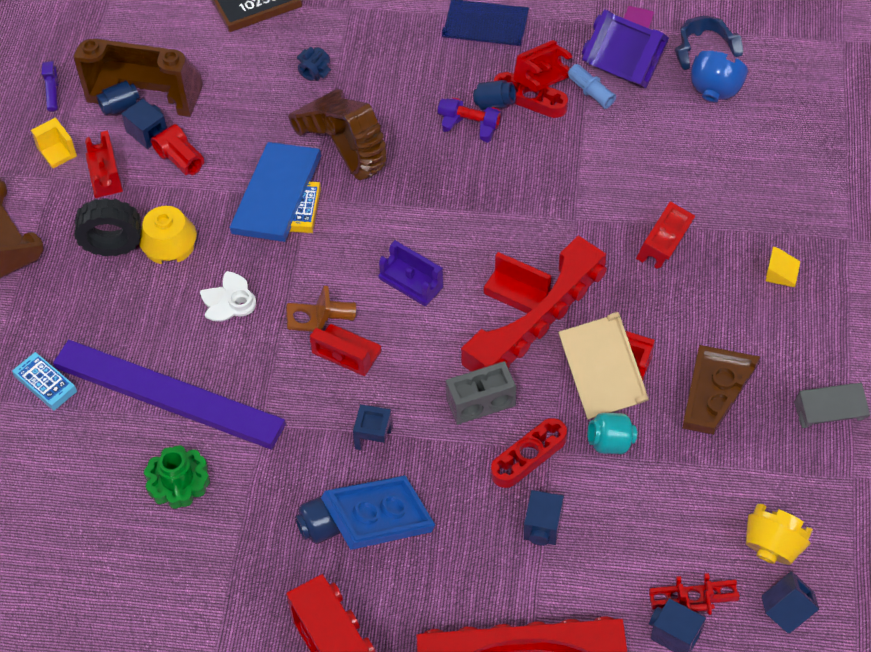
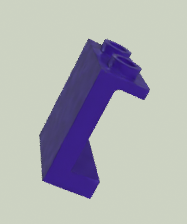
(624, 48)

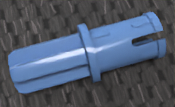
(591, 86)

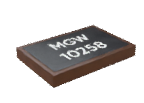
(242, 13)

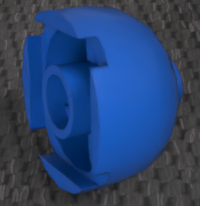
(716, 76)

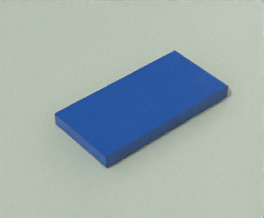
(275, 191)

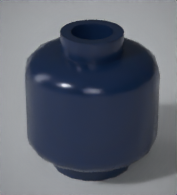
(315, 521)

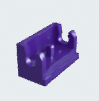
(411, 273)

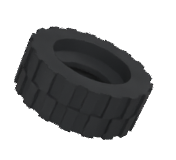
(112, 213)

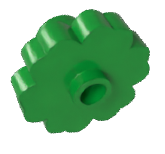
(177, 477)

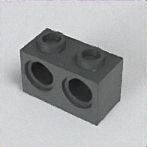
(481, 393)

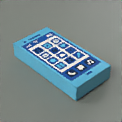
(44, 381)

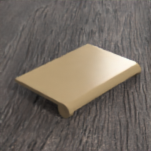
(603, 366)

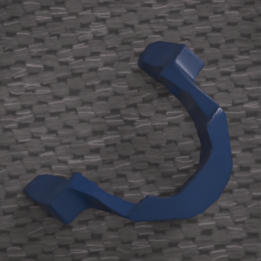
(697, 26)

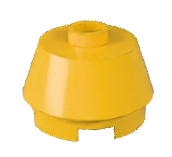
(167, 235)
(776, 535)

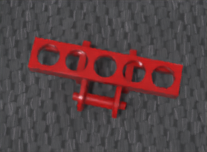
(704, 601)

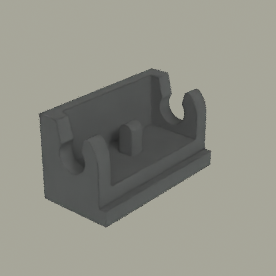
(831, 404)

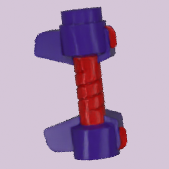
(454, 112)

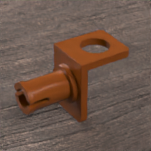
(320, 312)

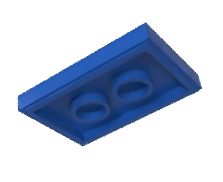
(377, 512)

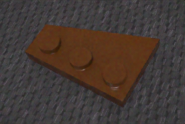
(715, 386)

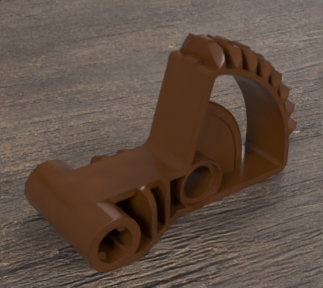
(350, 126)

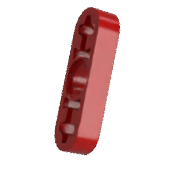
(543, 102)
(523, 465)

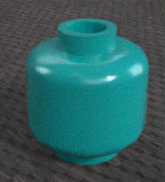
(611, 433)

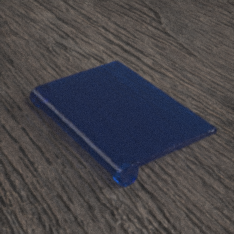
(486, 22)

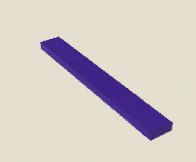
(170, 394)

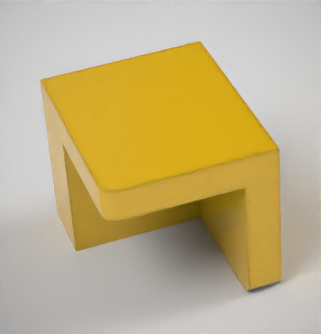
(54, 143)

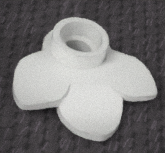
(224, 300)

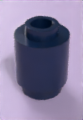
(494, 94)
(117, 98)

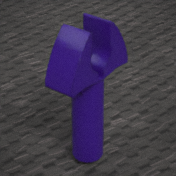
(50, 77)

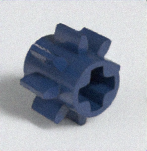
(313, 63)

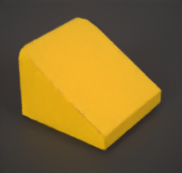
(782, 268)

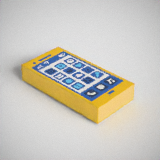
(306, 212)

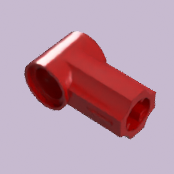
(175, 146)

